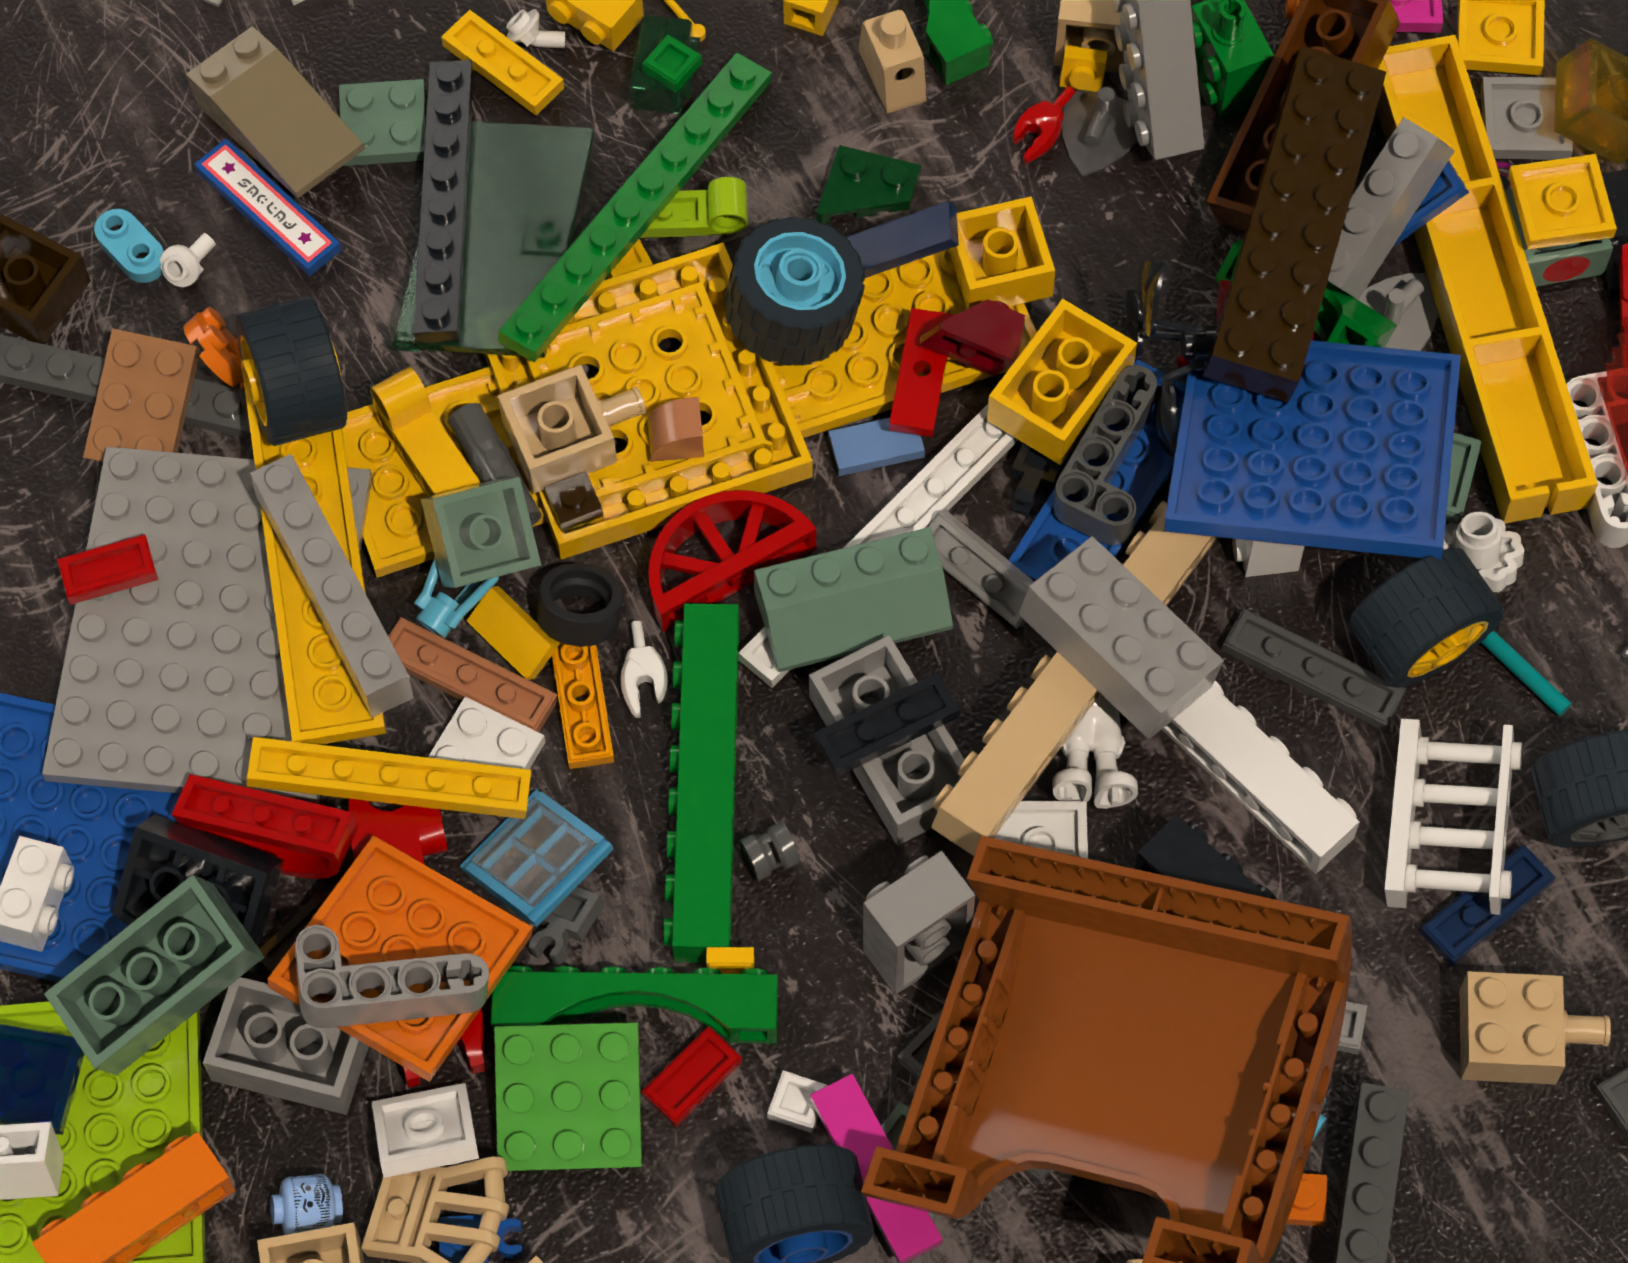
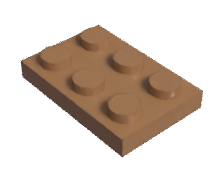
(141, 394)

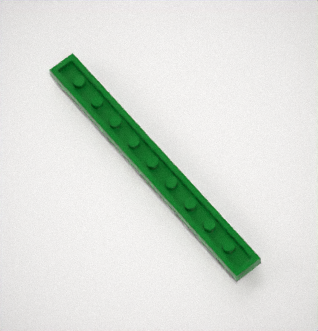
(633, 208)

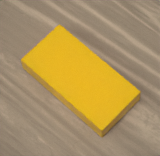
(512, 633)

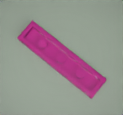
(855, 1127)

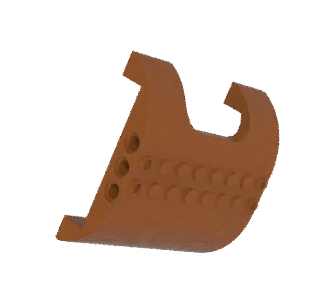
(1131, 1043)

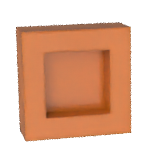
(1310, 1201)

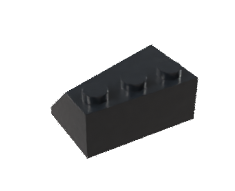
(170, 852)

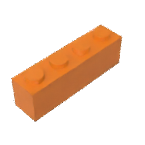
(141, 1209)

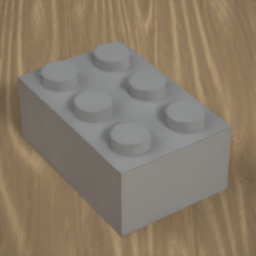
(917, 921)
(273, 1051)

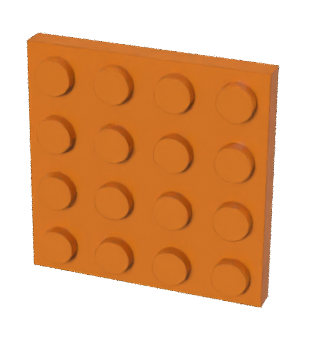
(402, 911)

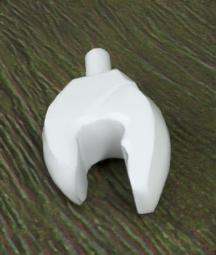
(641, 666)

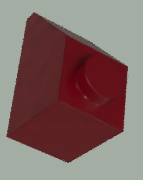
(979, 336)

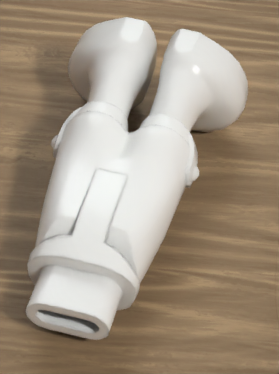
(1102, 736)

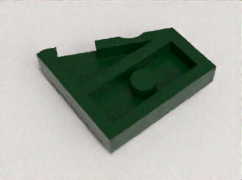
(867, 184)

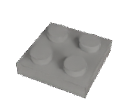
(1521, 118)

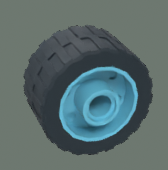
(794, 291)

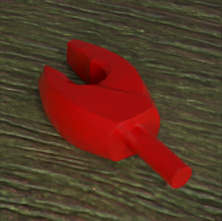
(1044, 120)

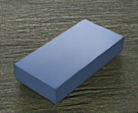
(872, 447)

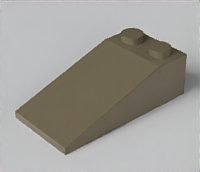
(272, 112)

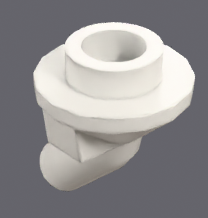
(525, 29)
(182, 265)

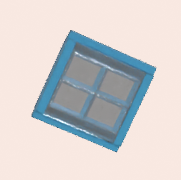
(537, 859)

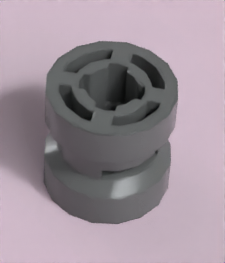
(761, 850)

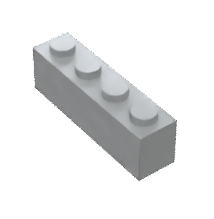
(1386, 204)

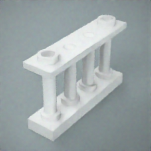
(1410, 834)

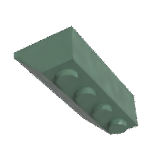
(853, 598)

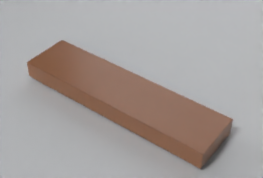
(470, 676)

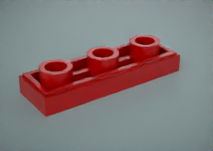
(919, 396)

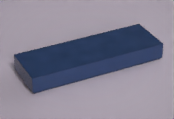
(907, 238)
(1469, 917)

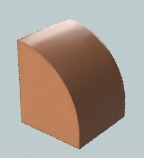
(676, 430)

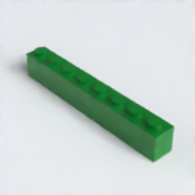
(705, 781)

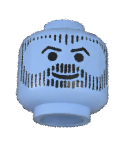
(306, 1204)

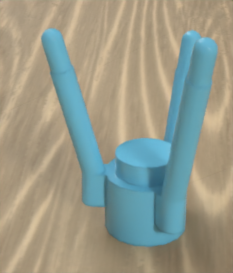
(443, 612)

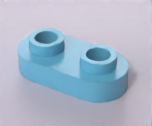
(127, 243)

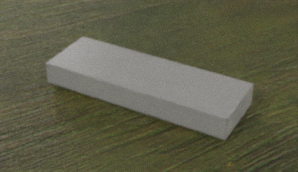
(980, 567)

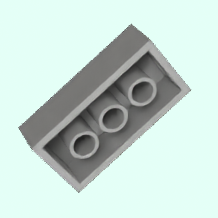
(1160, 75)
(1120, 637)
(909, 777)

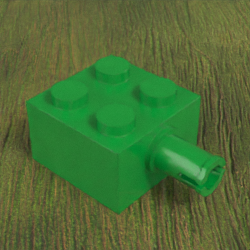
(1229, 54)

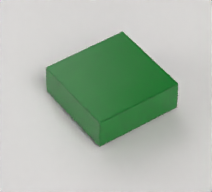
(672, 63)

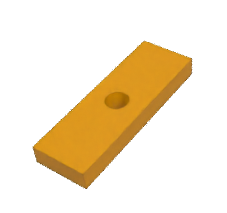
(583, 721)

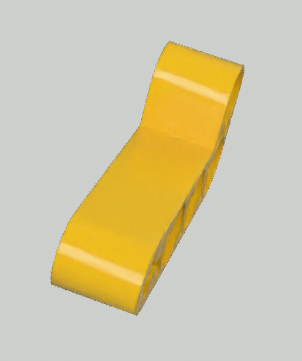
(418, 435)

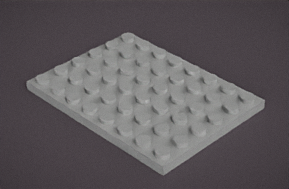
(186, 664)

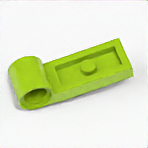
(704, 212)

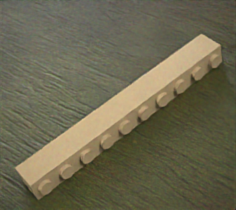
(1052, 706)

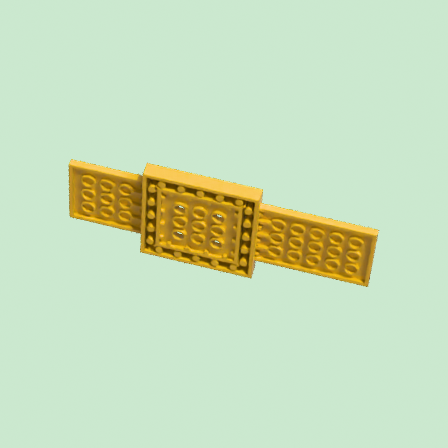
(754, 404)

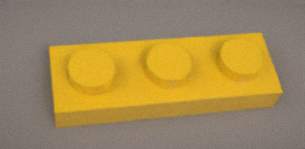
(503, 62)

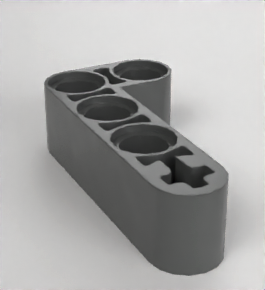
(1111, 449)

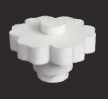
(1488, 546)

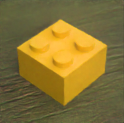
(1002, 254)

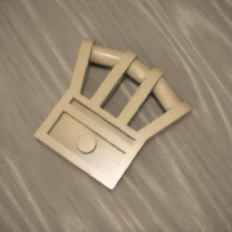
(410, 1207)

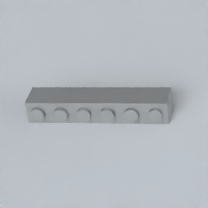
(332, 586)

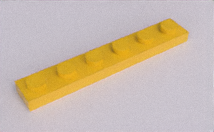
(388, 778)

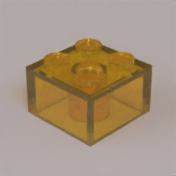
(1593, 100)

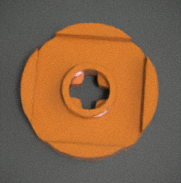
(219, 345)

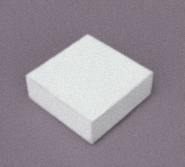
(792, 1102)

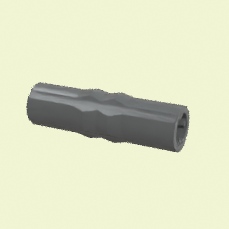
(485, 450)

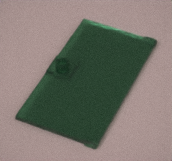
(518, 226)

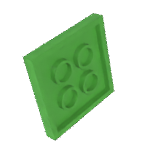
(568, 1096)

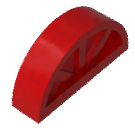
(736, 571)
(302, 833)

